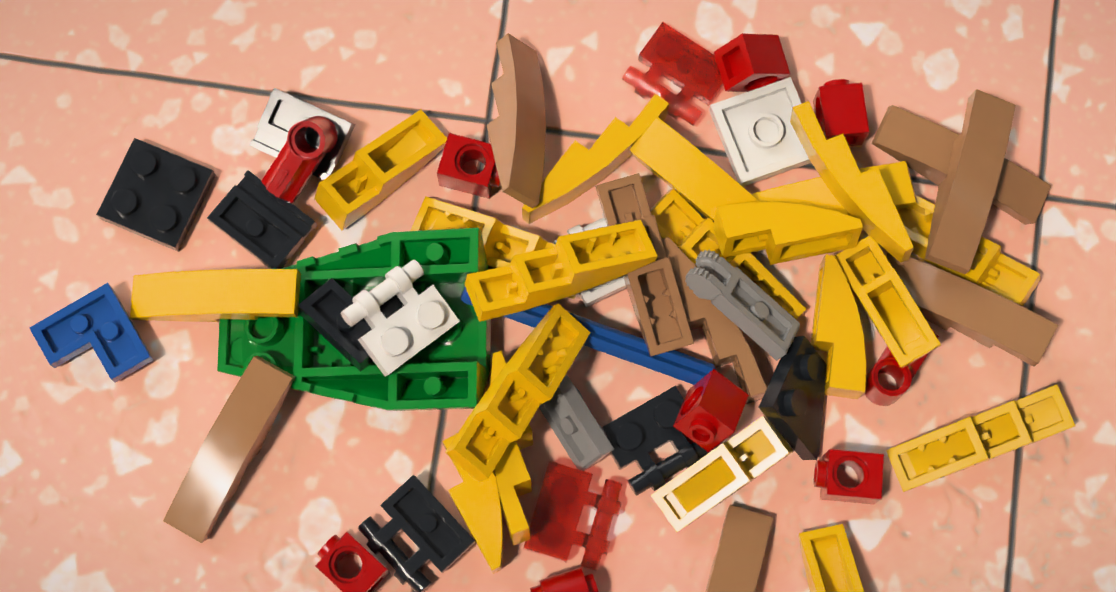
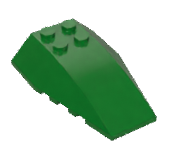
(439, 377)

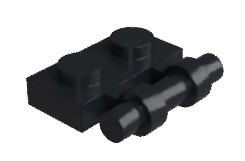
(645, 431)
(426, 524)

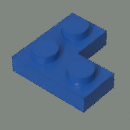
(94, 322)

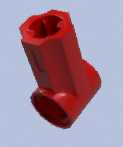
(298, 159)
(903, 378)

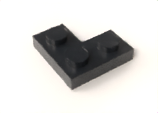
(324, 311)

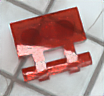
(683, 64)
(559, 512)

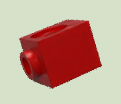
(751, 62)
(842, 110)
(459, 151)
(711, 410)
(868, 470)
(331, 553)

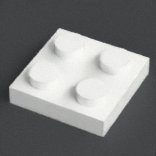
(759, 132)

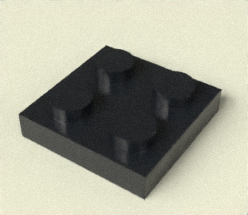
(156, 194)

